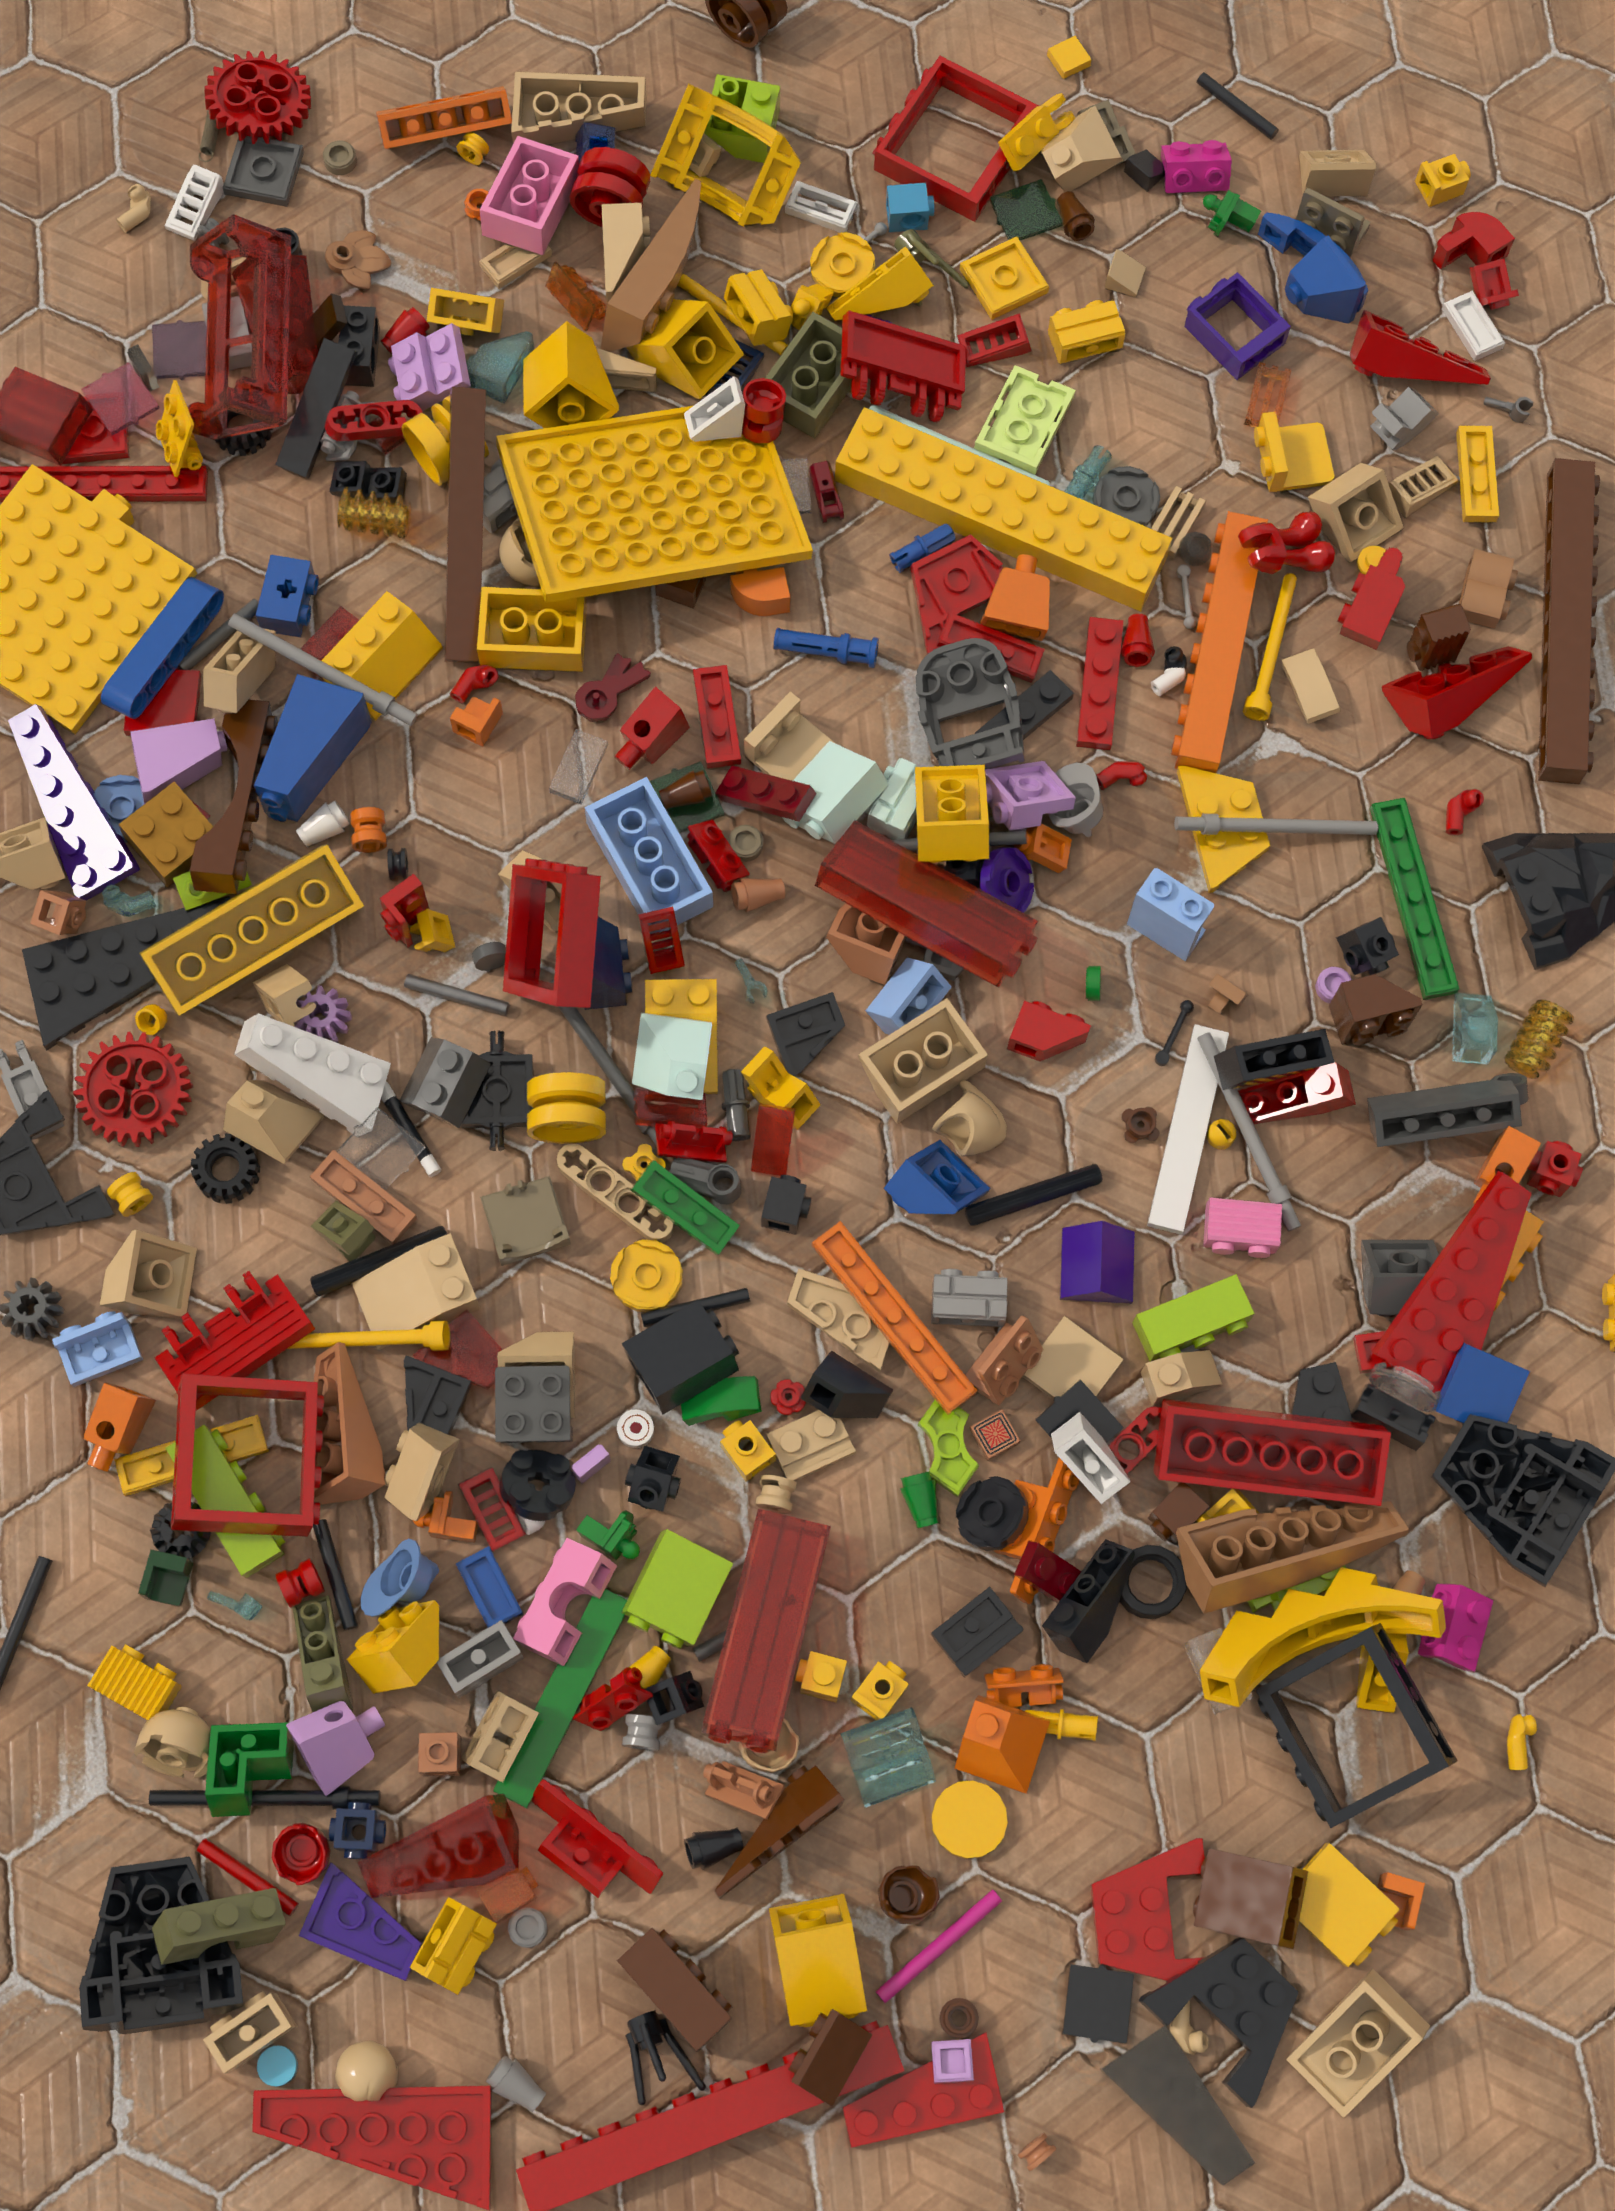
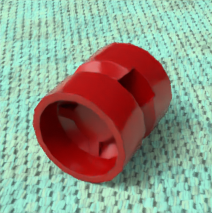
(763, 410)

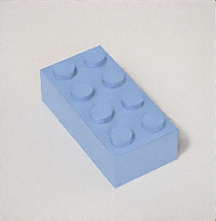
(648, 853)

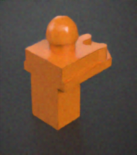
(443, 1525)

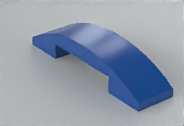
(1285, 232)

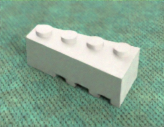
(323, 1072)

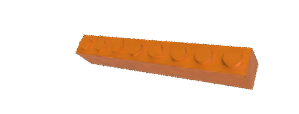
(1219, 649)

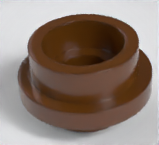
(971, 2018)

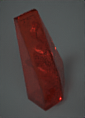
(454, 1852)

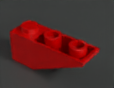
(1300, 1094)

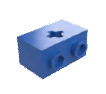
(287, 595)

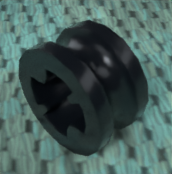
(397, 863)

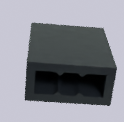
(682, 1356)

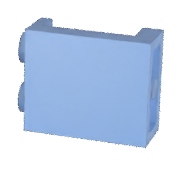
(1169, 914)

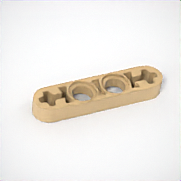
(611, 1197)

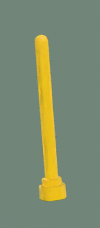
(1258, 704)
(434, 1335)

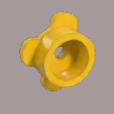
(644, 1154)

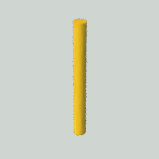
(721, 307)

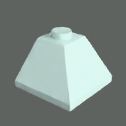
(672, 1055)

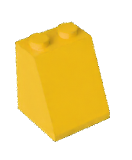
(689, 347)
(566, 381)
(817, 1959)

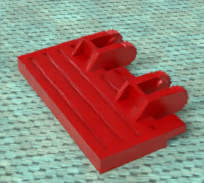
(912, 360)
(237, 1343)

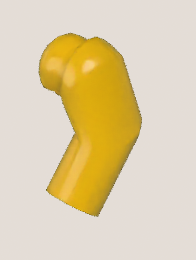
(1516, 1740)

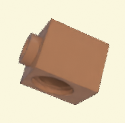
(439, 1754)

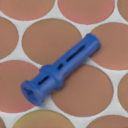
(843, 648)

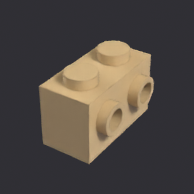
(249, 2033)

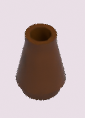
(1076, 219)
(687, 790)

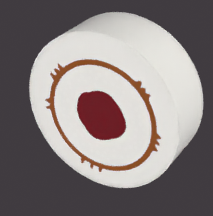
(635, 1428)

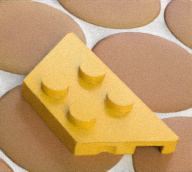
(1229, 798)

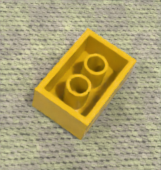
(529, 634)

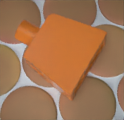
(1019, 601)
(1509, 1155)
(125, 1412)

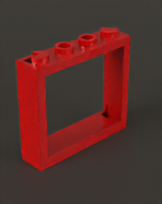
(974, 88)
(575, 933)
(189, 1519)

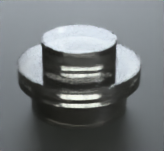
(1195, 548)

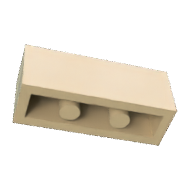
(236, 672)

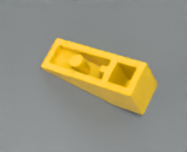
(886, 288)

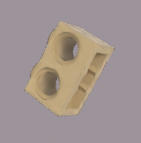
(499, 1736)

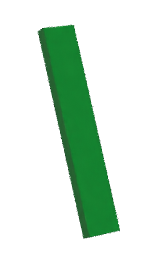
(1414, 899)
(563, 1698)

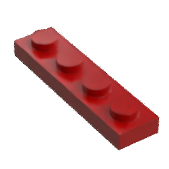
(1099, 683)

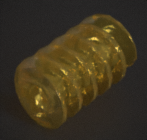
(374, 514)
(1537, 1037)

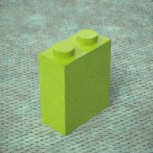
(676, 1589)

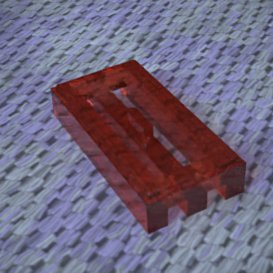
(661, 1114)

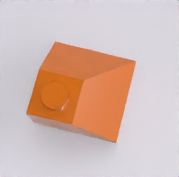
(1001, 1744)

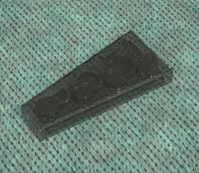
(1173, 2095)

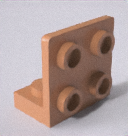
(1006, 1361)

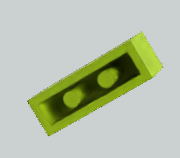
(1194, 1319)

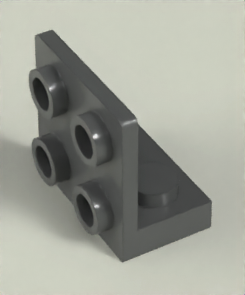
(532, 1404)

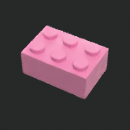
(529, 195)

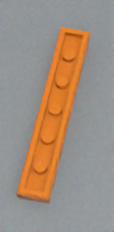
(894, 1318)

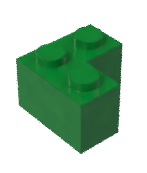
(241, 1756)

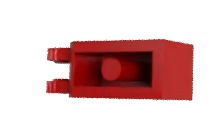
(1375, 601)

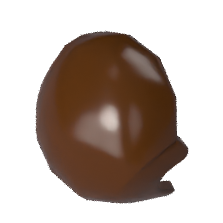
(908, 1894)

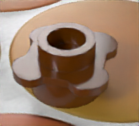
(1144, 1115)

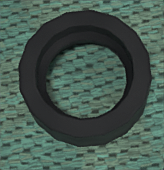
(1179, 1586)

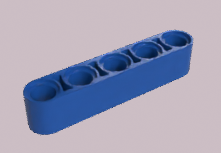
(162, 647)

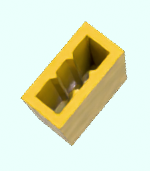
(1343, 1907)

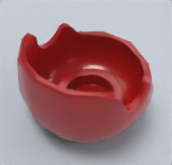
(301, 1853)

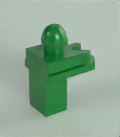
(1230, 209)
(613, 1540)

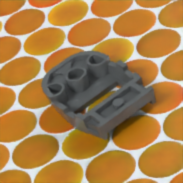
(962, 681)

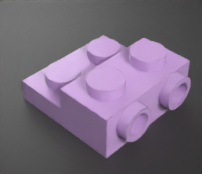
(429, 366)
(1025, 793)

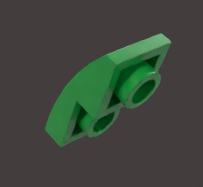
(728, 1398)

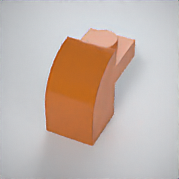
(761, 591)

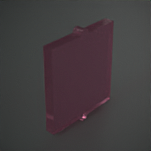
(120, 398)

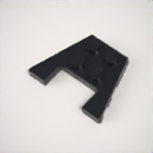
(26, 1187)
(1244, 1998)

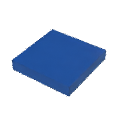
(1481, 1386)

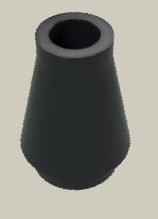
(712, 1846)

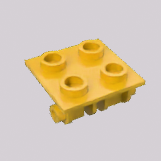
(176, 433)

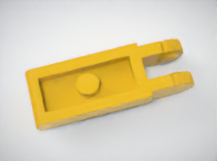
(1034, 132)

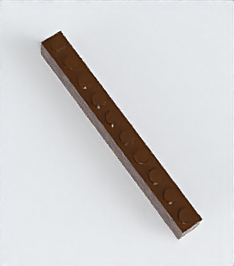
(1568, 622)

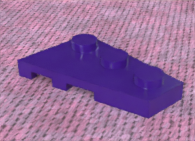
(358, 1927)

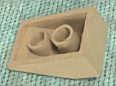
(624, 241)
(417, 1288)
(1359, 2043)

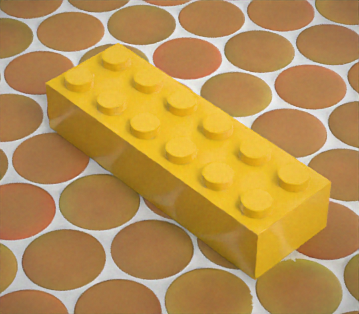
(251, 929)

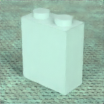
(844, 790)

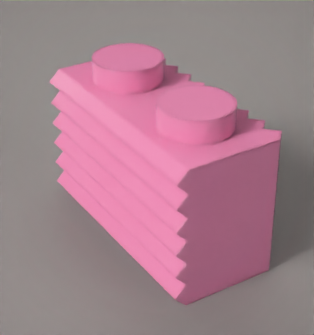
(1242, 1227)

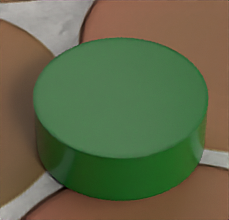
(1093, 983)

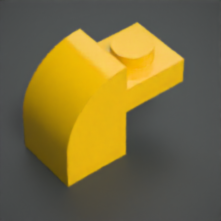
(775, 1086)

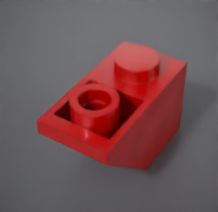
(1045, 1033)

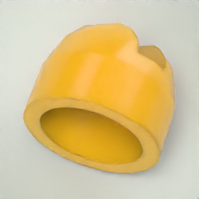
(145, 1016)
(1217, 1138)

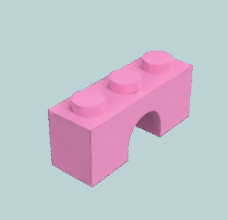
(573, 1573)

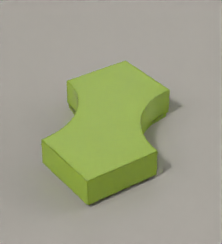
(951, 1462)

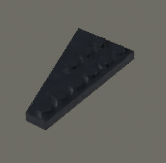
(96, 970)

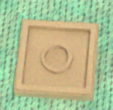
(1072, 1356)

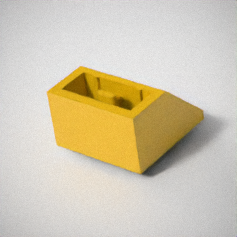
(399, 1647)

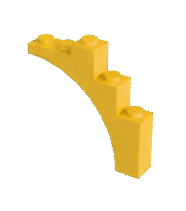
(1303, 1621)

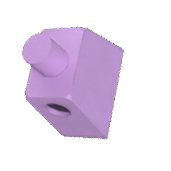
(335, 1742)

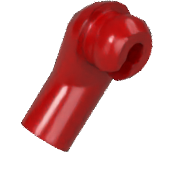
(1122, 770)

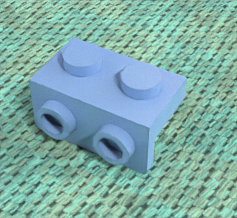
(97, 1348)

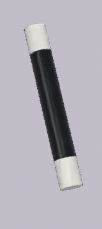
(401, 1117)

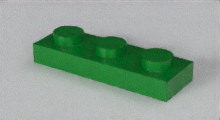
(685, 1207)

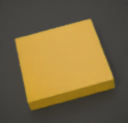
(1004, 278)

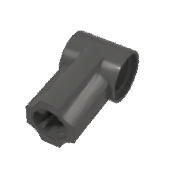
(704, 1176)

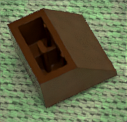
(1372, 1008)
(830, 2057)

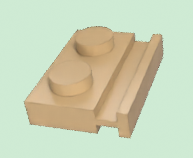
(810, 1444)

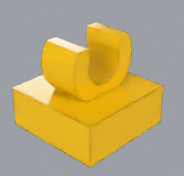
(434, 930)

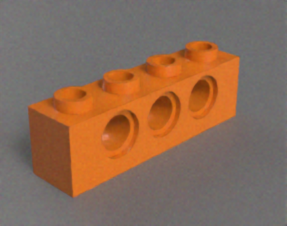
(444, 117)

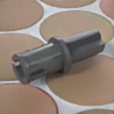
(735, 1104)

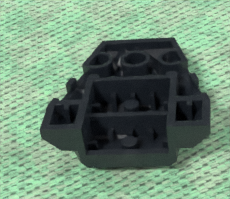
(1560, 888)
(1524, 1490)
(124, 1976)

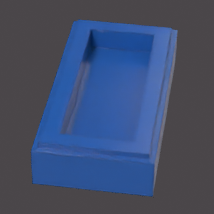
(489, 1587)

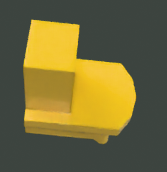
(809, 300)

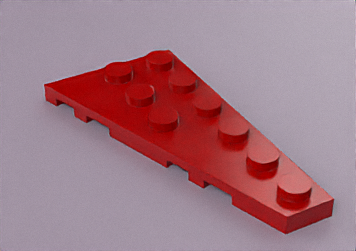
(1460, 1287)
(411, 2134)

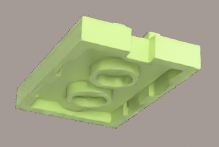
(1024, 420)

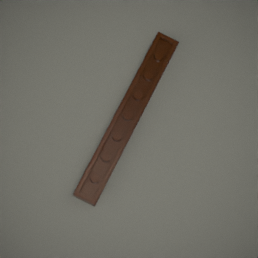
(465, 523)

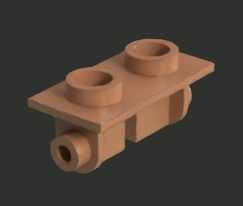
(742, 1788)

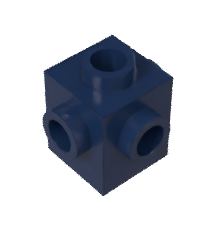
(343, 1825)

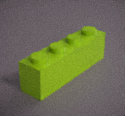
(220, 1487)

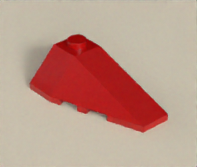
(1389, 352)
(1448, 697)

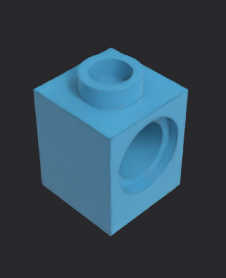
(908, 207)

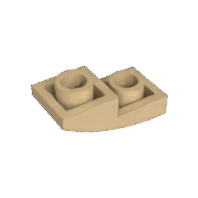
(1310, 685)

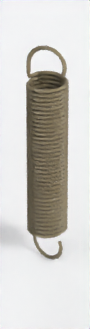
(209, 138)

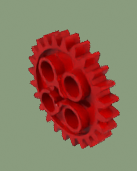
(257, 97)
(101, 1085)

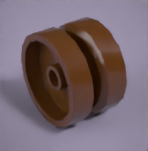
(746, 20)

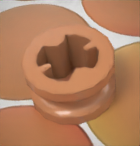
(1036, 2151)

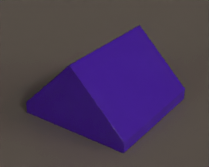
(1097, 1263)

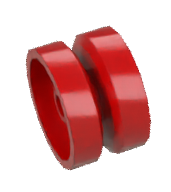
(607, 178)

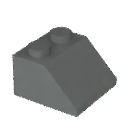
(445, 1081)
(1393, 1272)

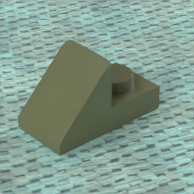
(344, 1230)

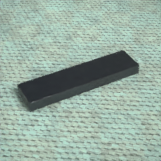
(318, 398)

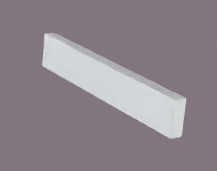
(1186, 1136)

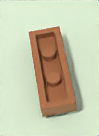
(363, 1197)

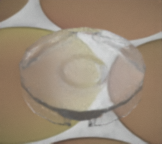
(1405, 1387)

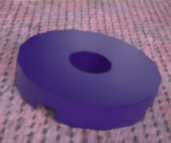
(1011, 864)

